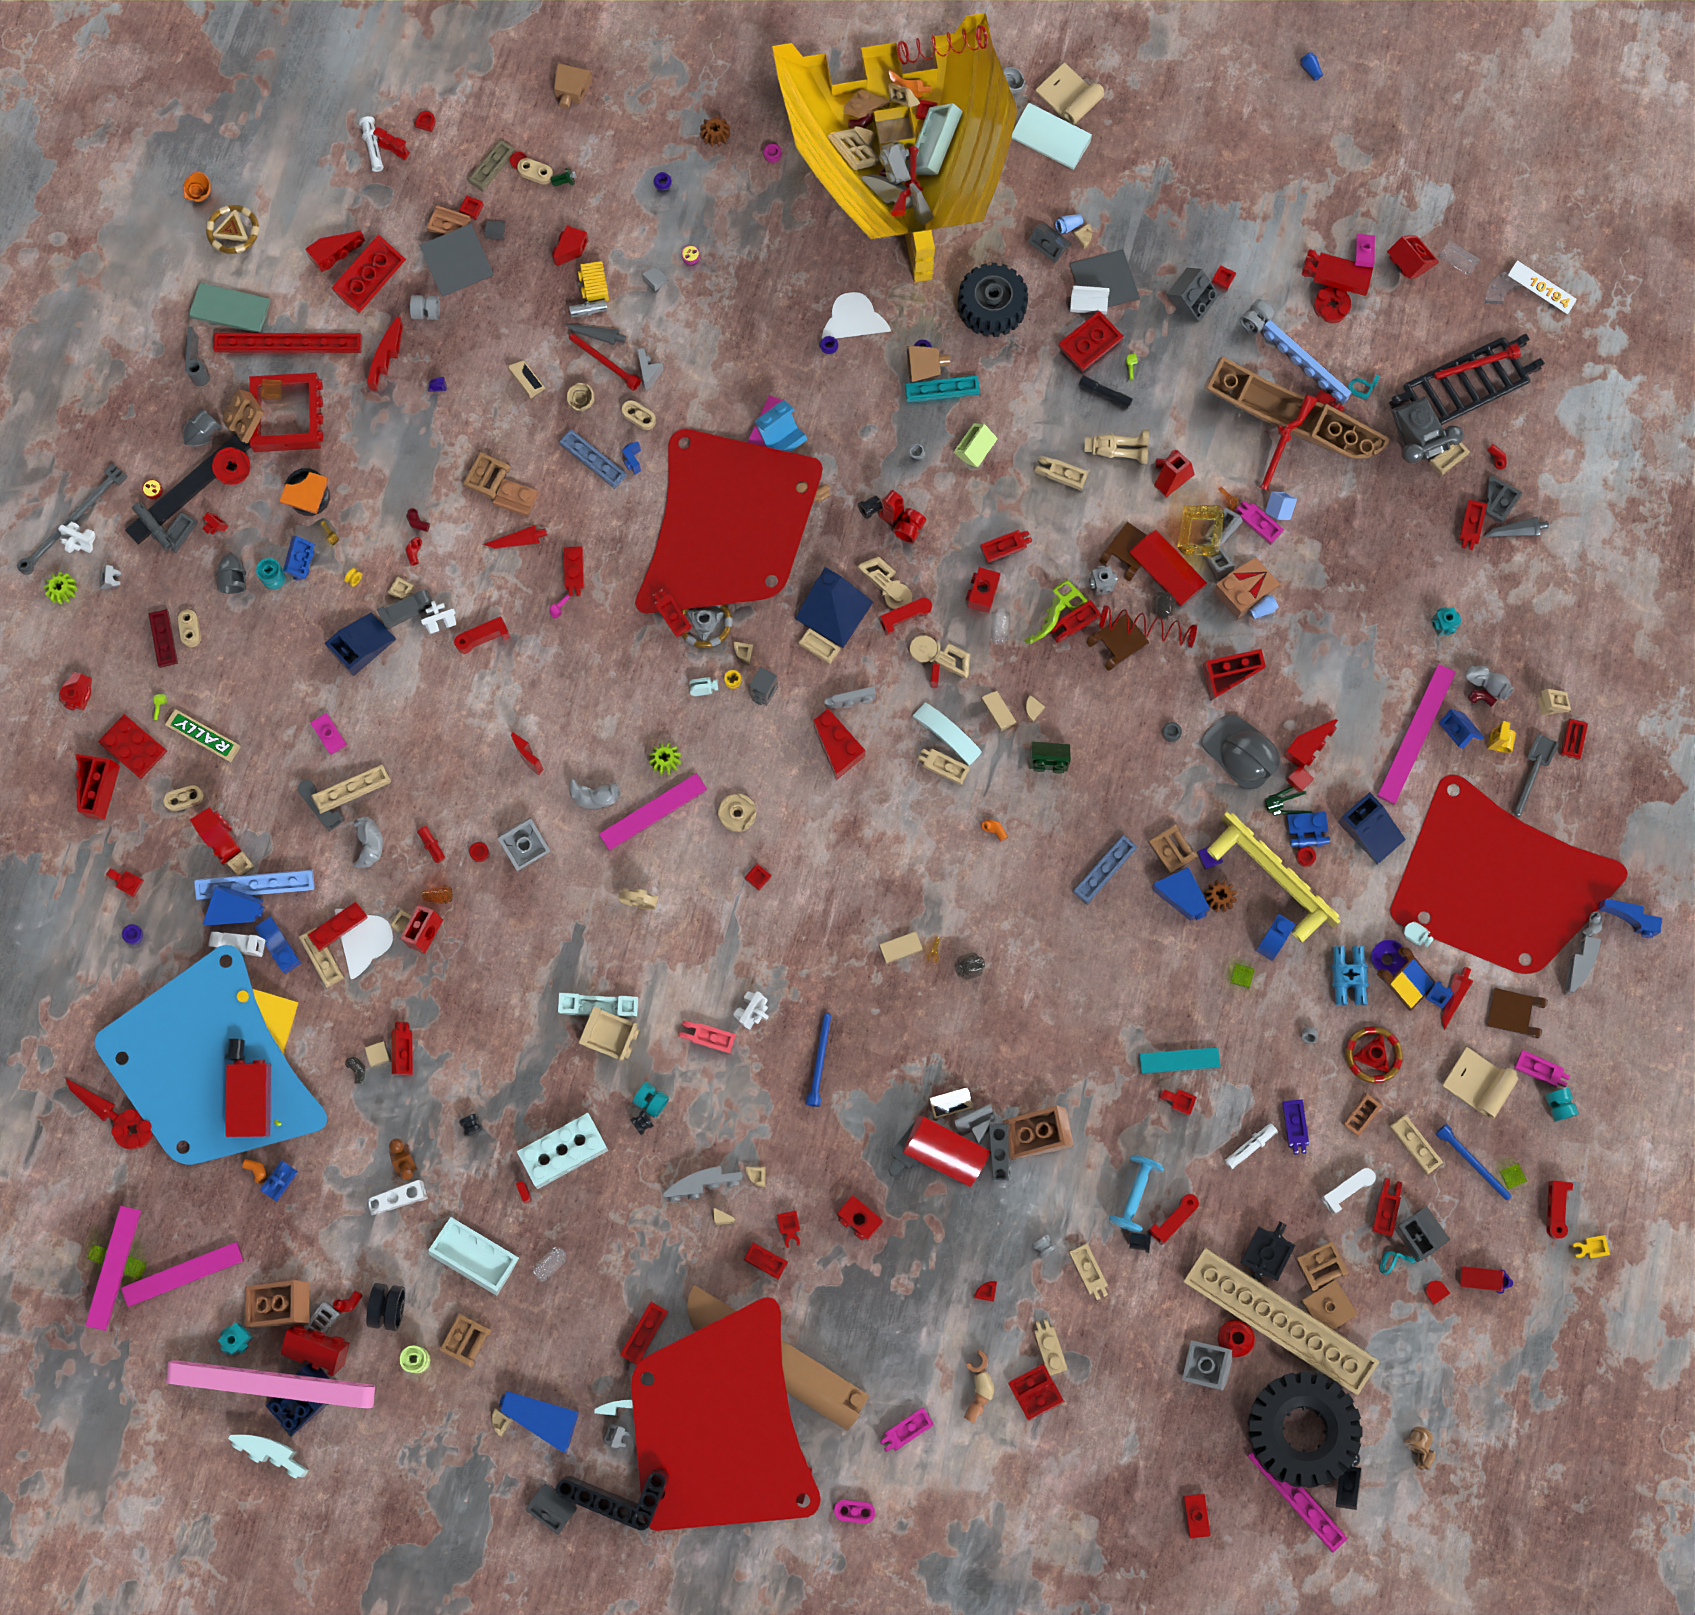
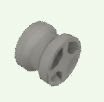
(1044, 1246)

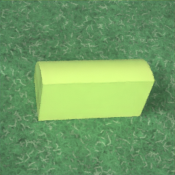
(975, 444)

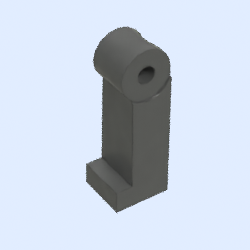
(405, 609)
(329, 820)
(1000, 1151)

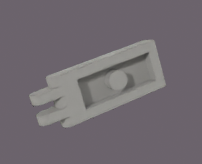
(848, 699)

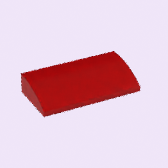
(945, 1151)

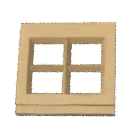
(846, 152)

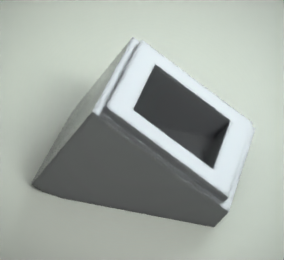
(495, 229)

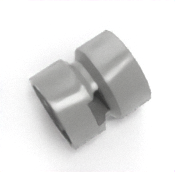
(425, 307)
(1258, 315)

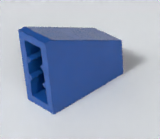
(1183, 894)
(232, 906)

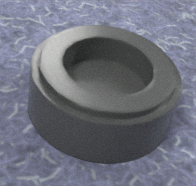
(1172, 732)

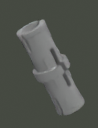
(588, 308)

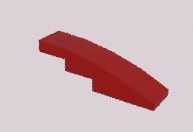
(387, 349)

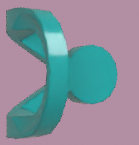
(1359, 394)
(1396, 1255)

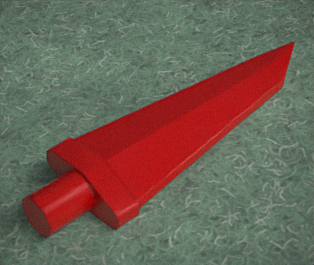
(523, 537)
(1459, 987)
(98, 1105)

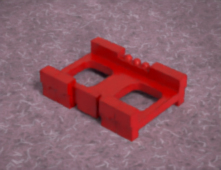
(393, 144)

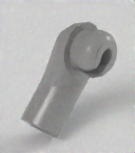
(1595, 925)

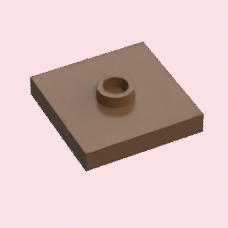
(1330, 1305)

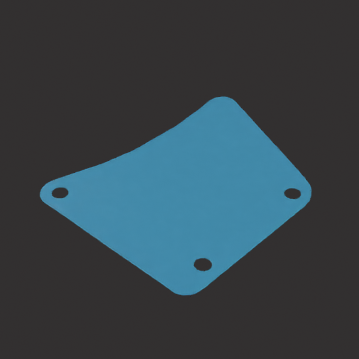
(179, 1064)

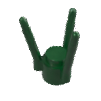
(1275, 802)

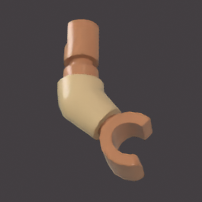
(984, 1389)

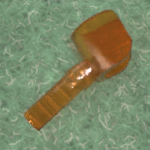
(1232, 500)

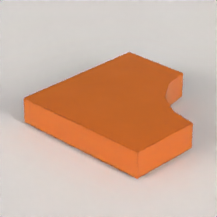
(306, 494)

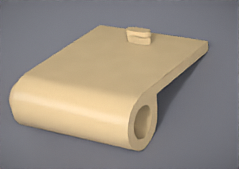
(1071, 95)
(1481, 1084)

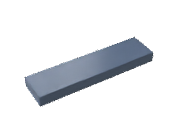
(592, 458)
(1105, 869)

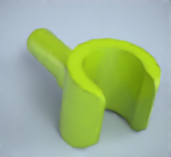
(1130, 360)
(159, 699)

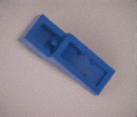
(1633, 914)
(278, 945)

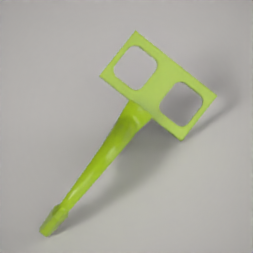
(1054, 611)

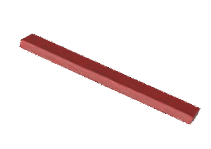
(288, 342)

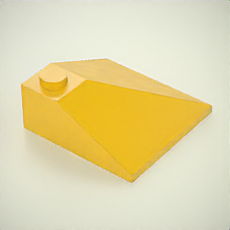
(276, 1012)

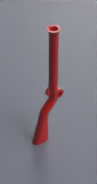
(900, 205)
(1306, 407)

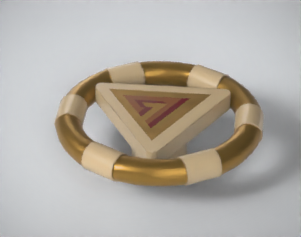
(232, 229)

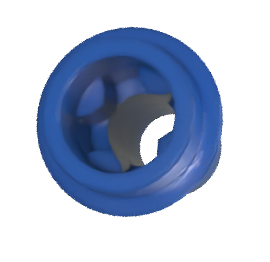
(1311, 65)

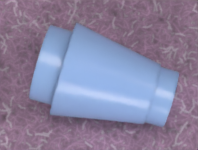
(1067, 223)
(1263, 607)

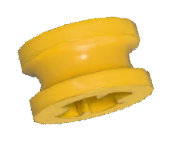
(353, 577)
(729, 674)

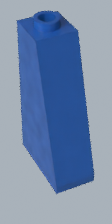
(543, 1419)

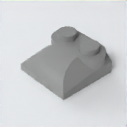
(894, 164)
(523, 843)
(1207, 1365)

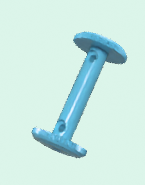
(1134, 1198)

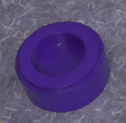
(132, 934)

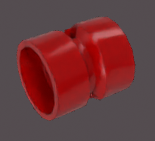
(909, 525)

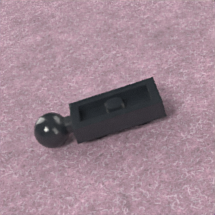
(1349, 1486)

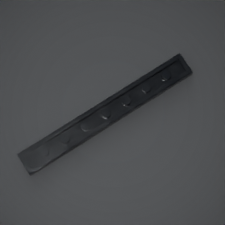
(182, 492)

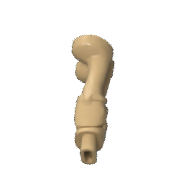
(1107, 446)

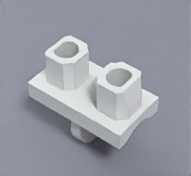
(74, 539)
(447, 616)
(754, 1011)

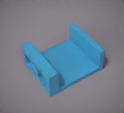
(779, 428)

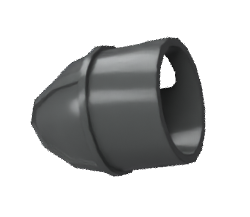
(199, 429)
(231, 575)

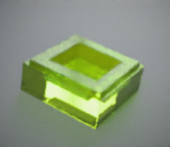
(1242, 976)
(1513, 1176)

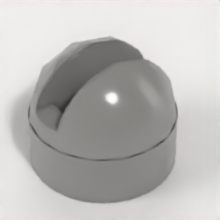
(921, 449)
(1308, 1038)

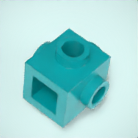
(1446, 621)
(241, 1336)

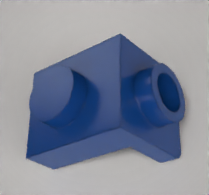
(628, 454)

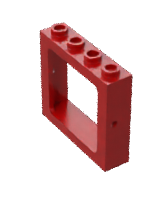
(287, 442)

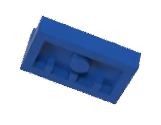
(299, 558)

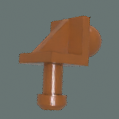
(402, 1159)

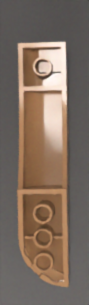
(1280, 406)
(803, 1376)

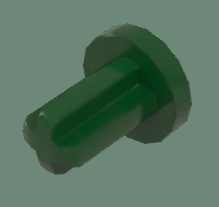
(562, 178)

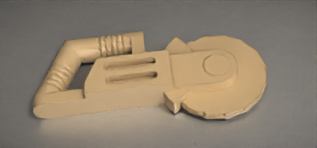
(895, 593)
(926, 650)

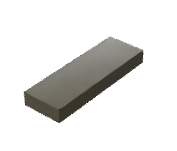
(491, 165)

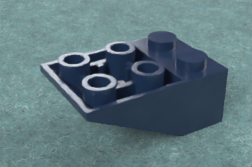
(359, 643)
(1372, 828)
(296, 1413)

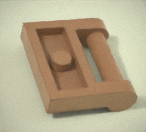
(481, 473)
(1167, 851)
(1319, 1259)
(460, 1336)

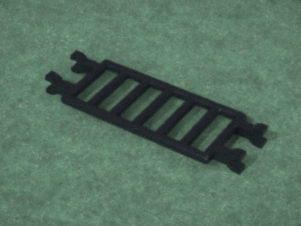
(1523, 372)

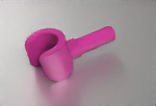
(555, 608)

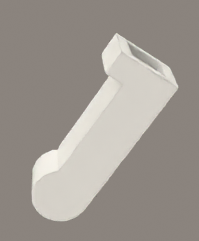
(244, 943)
(1361, 1179)
(397, 1197)

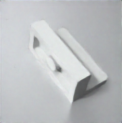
(1089, 299)

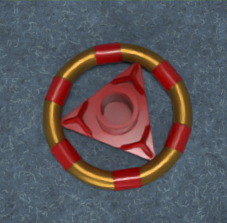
(1374, 1055)

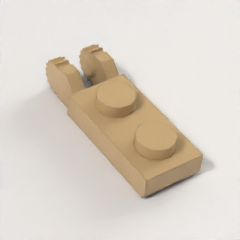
(1062, 472)

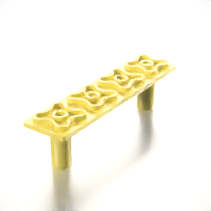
(1271, 863)

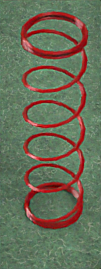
(949, 41)
(1192, 635)

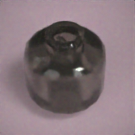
(1163, 605)
(969, 966)

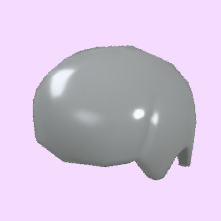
(1014, 78)

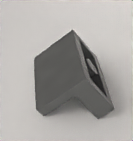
(1049, 242)
(551, 1509)

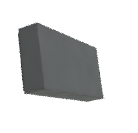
(180, 530)

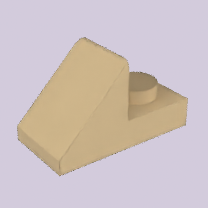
(1553, 702)

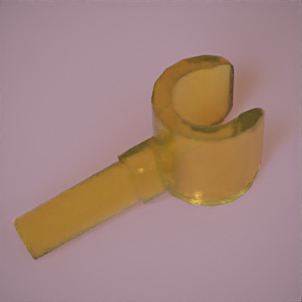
(332, 538)
(935, 949)

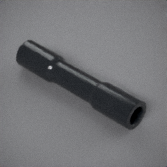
(1094, 386)

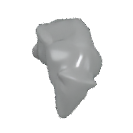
(1493, 683)
(594, 799)
(371, 841)

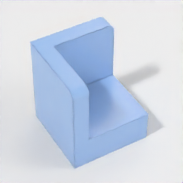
(1281, 505)

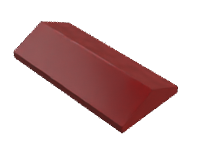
(368, 274)
(1167, 567)

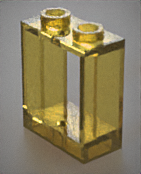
(1200, 512)

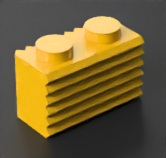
(594, 281)

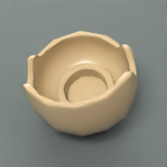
(580, 397)

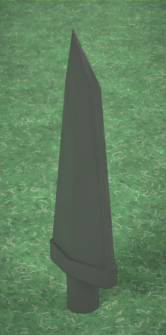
(603, 334)
(1527, 527)

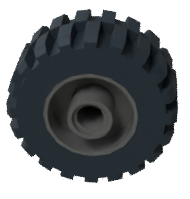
(992, 299)

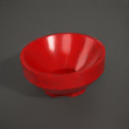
(1225, 1337)

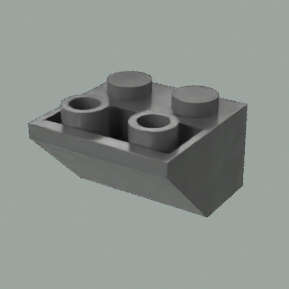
(1193, 293)
(1422, 1234)

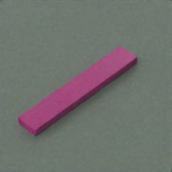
(652, 812)
(113, 1268)
(182, 1274)
(1307, 1510)

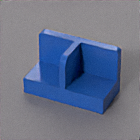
(1460, 728)

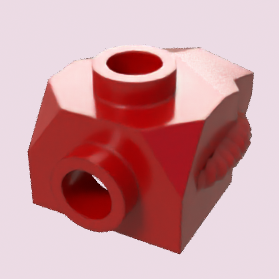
(76, 692)

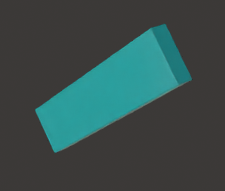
(942, 388)
(1179, 1060)

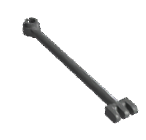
(113, 475)

